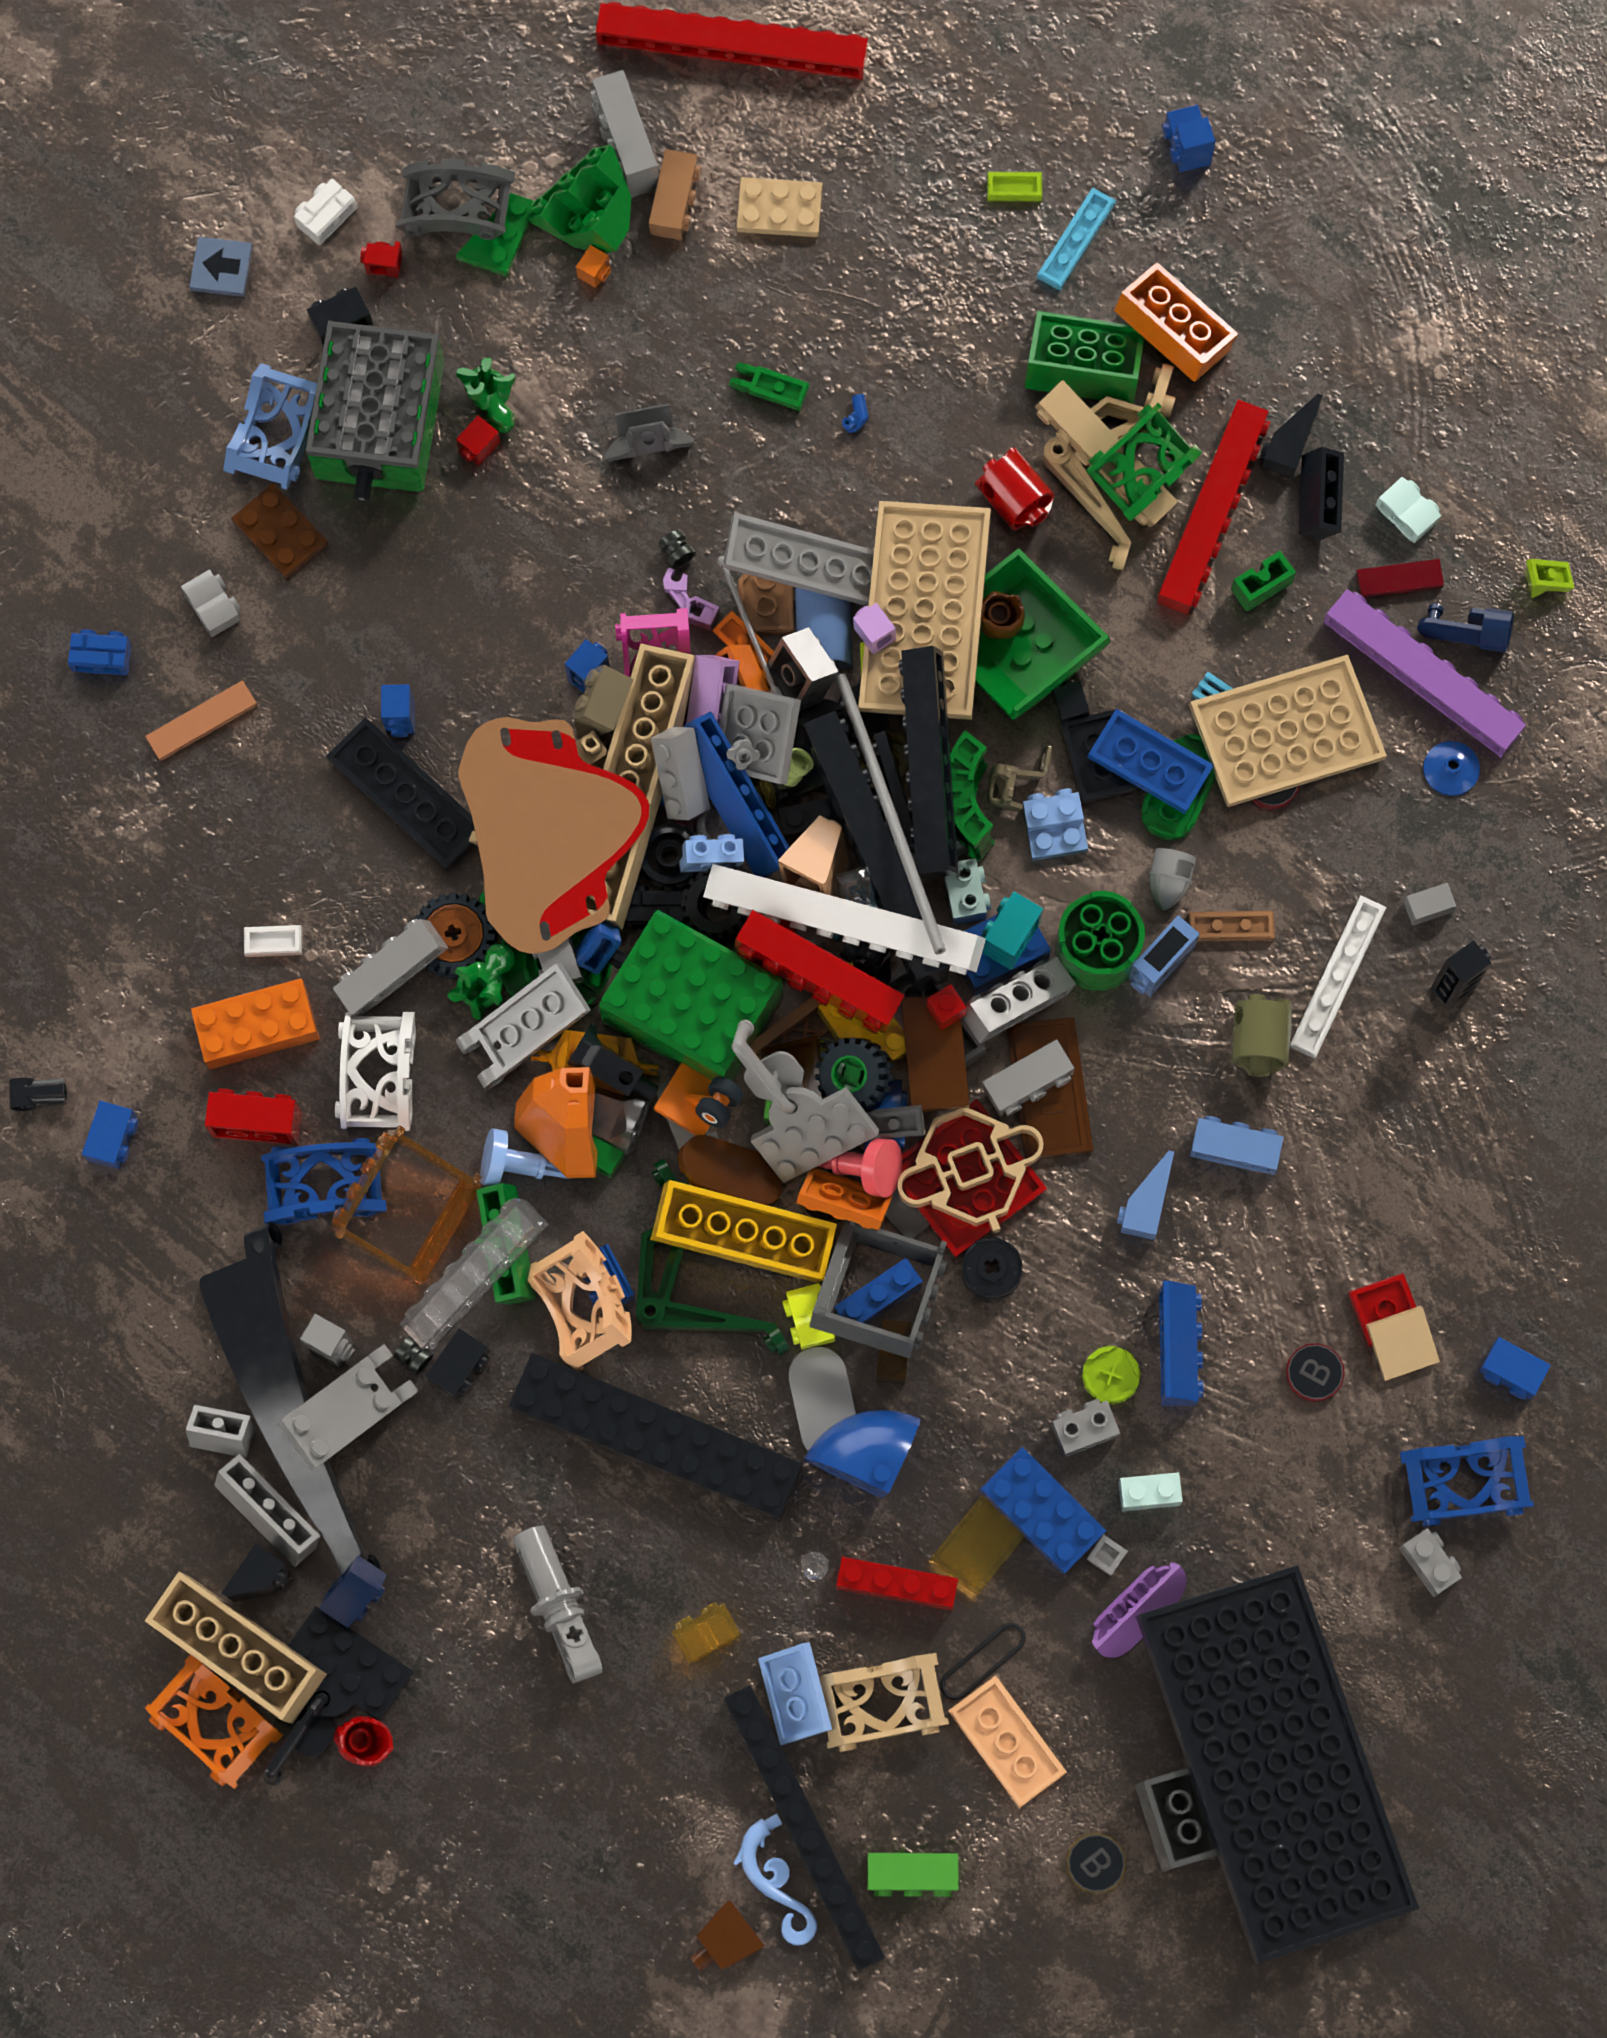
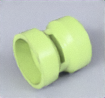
(800, 765)

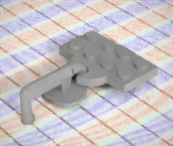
(803, 1125)

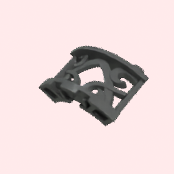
(421, 179)

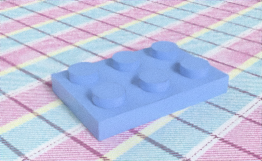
(795, 1693)

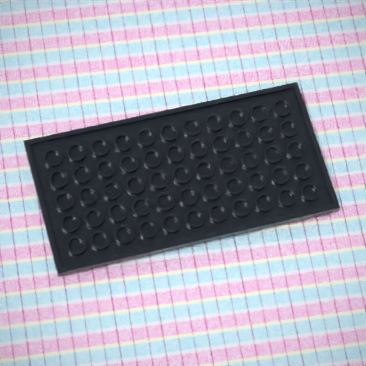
(1277, 1764)

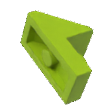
(1548, 576)

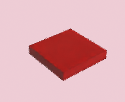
(1381, 1301)

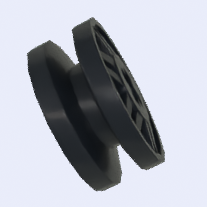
(991, 1252)

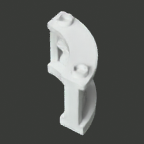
(401, 1035)

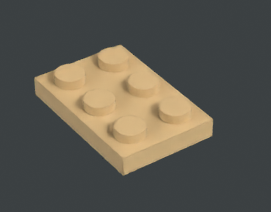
(779, 207)

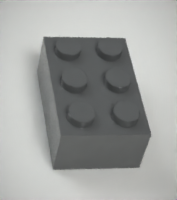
(1175, 1820)

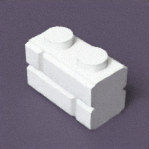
(324, 211)

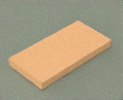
(1007, 1741)

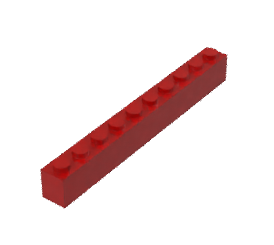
(732, 40)

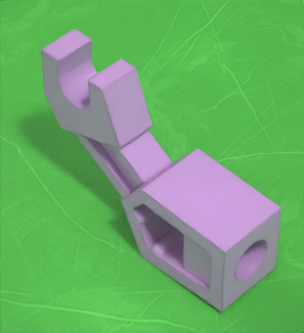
(678, 592)

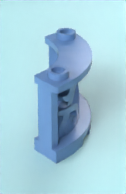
(241, 453)

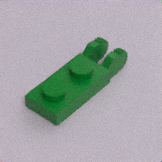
(771, 386)

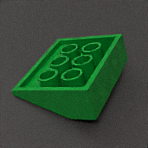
(1086, 354)

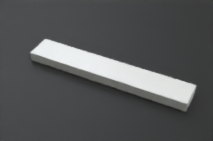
(1337, 977)

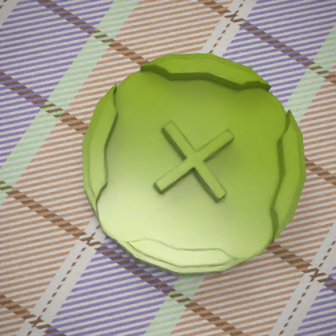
(1111, 1375)

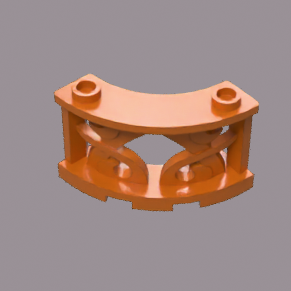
(206, 1680)

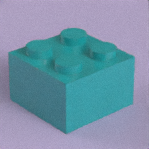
(1012, 929)

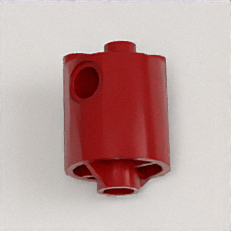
(1015, 490)

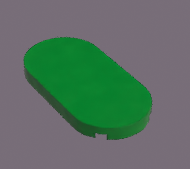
(1167, 821)

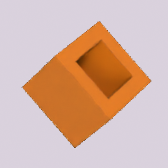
(593, 266)

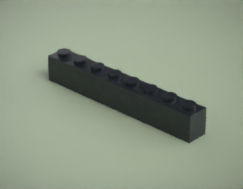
(929, 762)

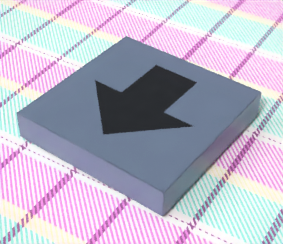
(221, 266)

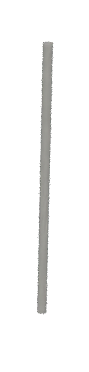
(890, 814)

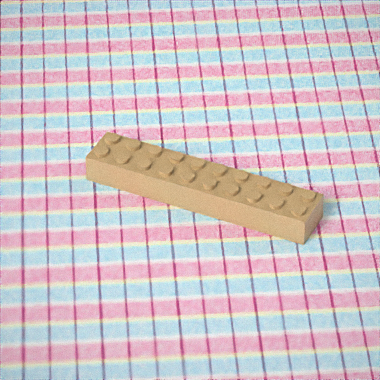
(653, 704)

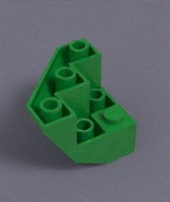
(587, 203)

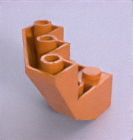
(558, 1120)

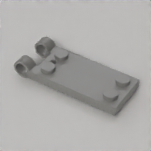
(525, 1023)
(343, 1410)

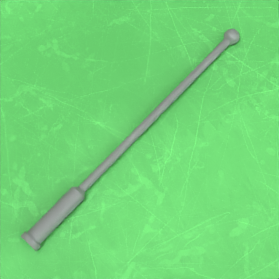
(773, 689)

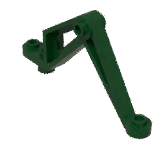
(684, 1317)

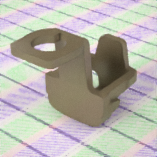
(1004, 778)

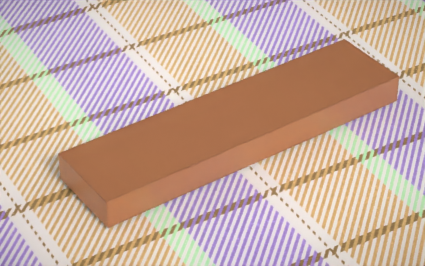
(201, 721)

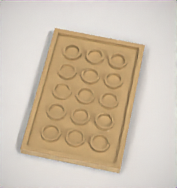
(1287, 730)

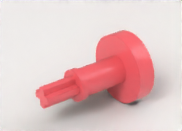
(877, 1167)

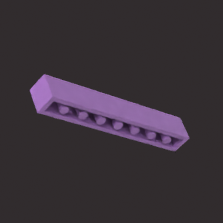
(1424, 672)

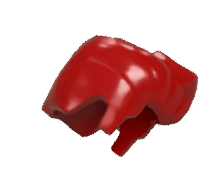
(364, 1741)

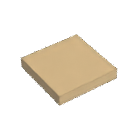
(1402, 1343)

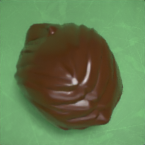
(1001, 615)

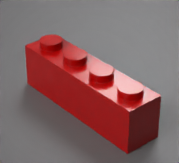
(897, 1583)

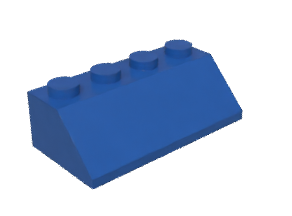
(1179, 1344)

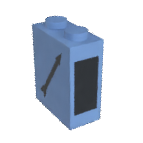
(1163, 956)

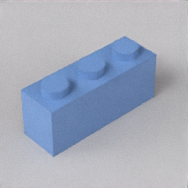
(1236, 1145)

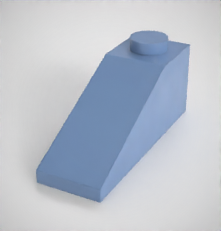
(1145, 1205)

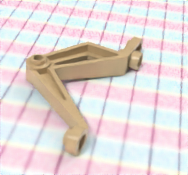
(1068, 469)

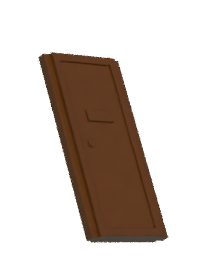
(1063, 1111)

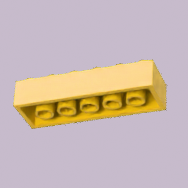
(743, 1231)

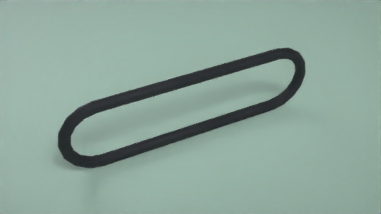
(989, 1672)

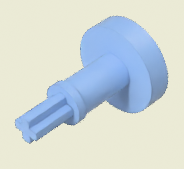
(498, 1158)

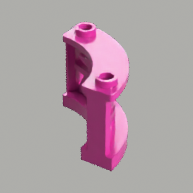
(678, 635)

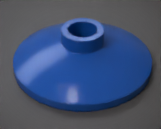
(1448, 780)

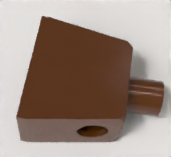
(726, 1939)

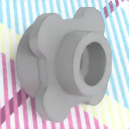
(739, 748)

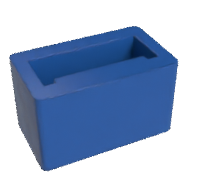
(591, 948)

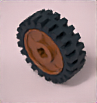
(471, 924)

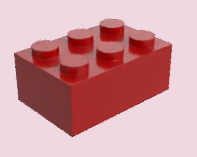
(253, 1117)

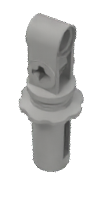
(557, 1603)

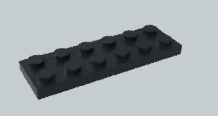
(404, 792)

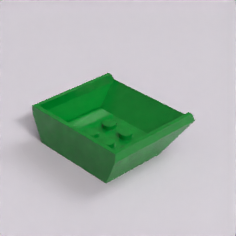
(1048, 648)

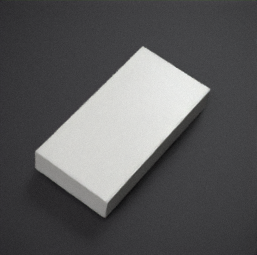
(272, 941)

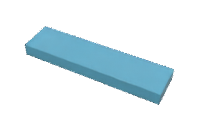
(1076, 239)

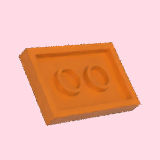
(842, 1199)

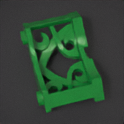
(1157, 432)
(967, 771)

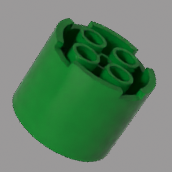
(1095, 963)

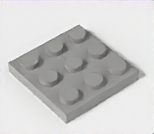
(767, 722)

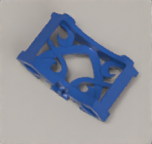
(294, 1211)
(1495, 1450)

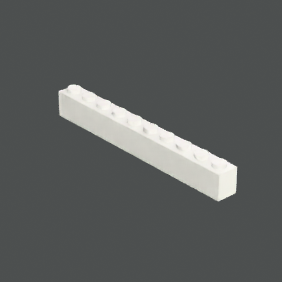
(841, 917)

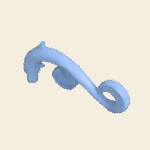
(747, 1855)

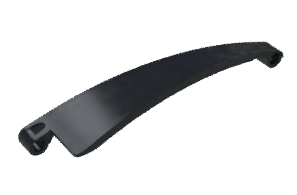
(258, 1343)

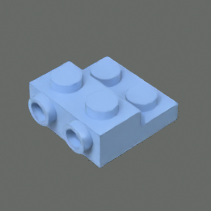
(1054, 825)
(702, 853)

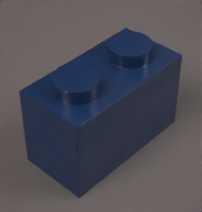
(353, 1592)

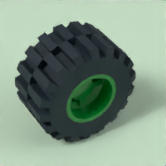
(859, 1067)

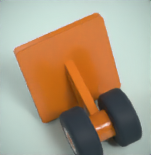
(697, 1101)

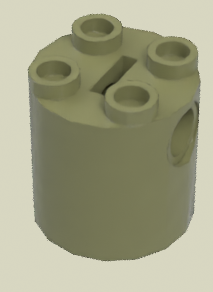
(1261, 1035)

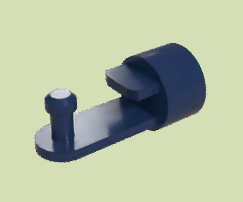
(1485, 628)

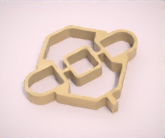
(1014, 1171)

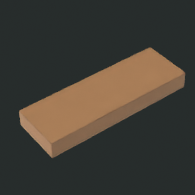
(1233, 925)

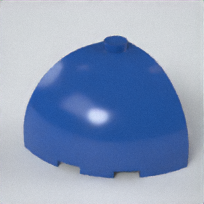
(866, 1449)

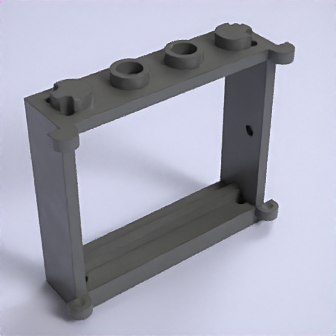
(826, 1321)

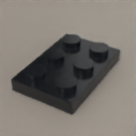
(1092, 779)

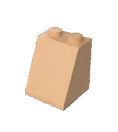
(816, 858)

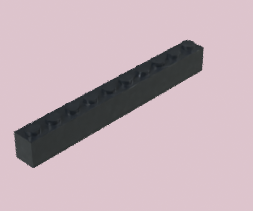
(804, 1828)

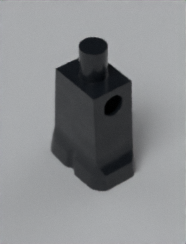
(611, 1066)

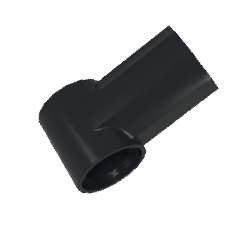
(28, 1093)

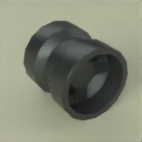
(675, 546)
(413, 1355)

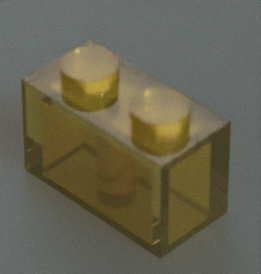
(705, 1633)

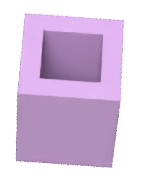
(874, 627)

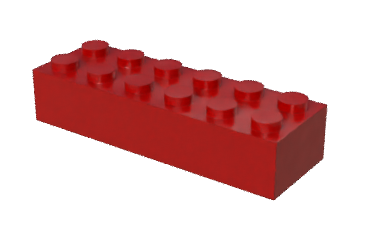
(818, 972)

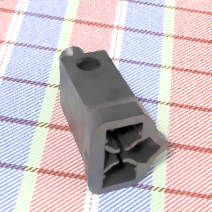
(619, 1118)

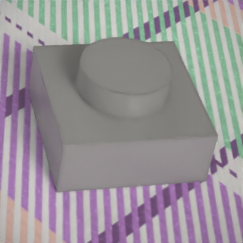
(1107, 1555)

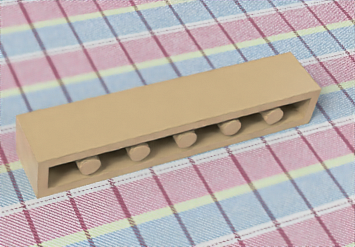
(1087, 435)

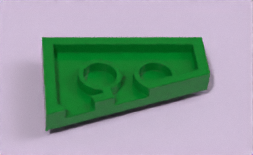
(500, 253)

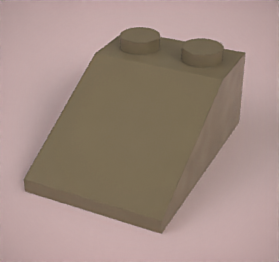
(601, 701)

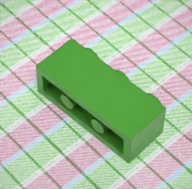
(913, 1873)

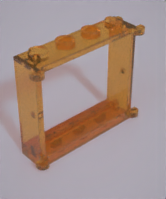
(444, 1225)

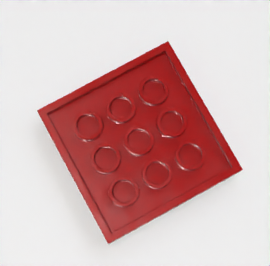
(973, 1201)

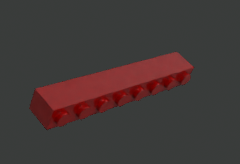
(1213, 507)

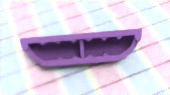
(1117, 1625)

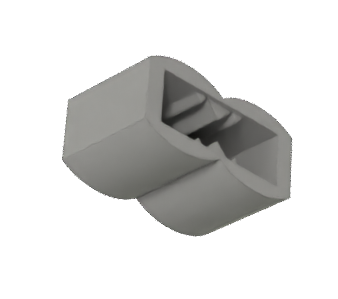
(211, 603)

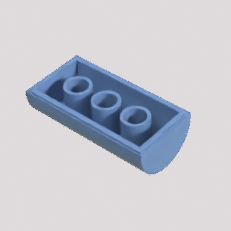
(829, 621)

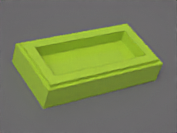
(1014, 186)

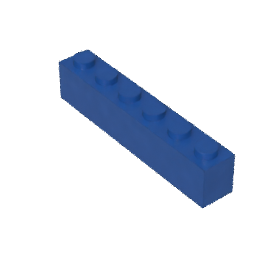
(738, 799)

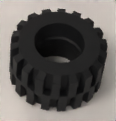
(697, 918)

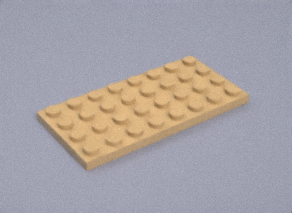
(932, 591)

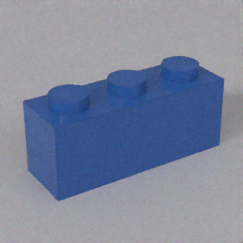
(880, 1293)

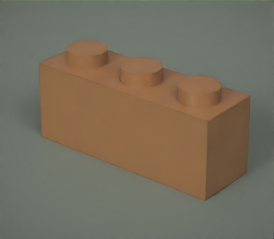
(674, 194)

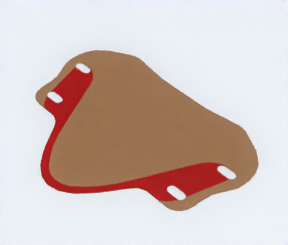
(545, 829)

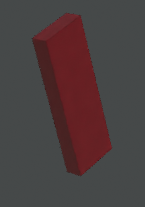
(1400, 578)

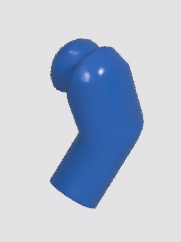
(858, 417)

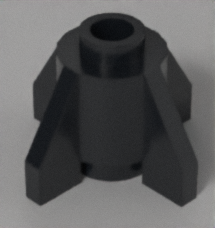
(869, 960)

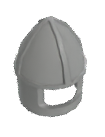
(1170, 876)

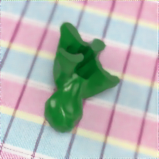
(489, 393)
(482, 982)

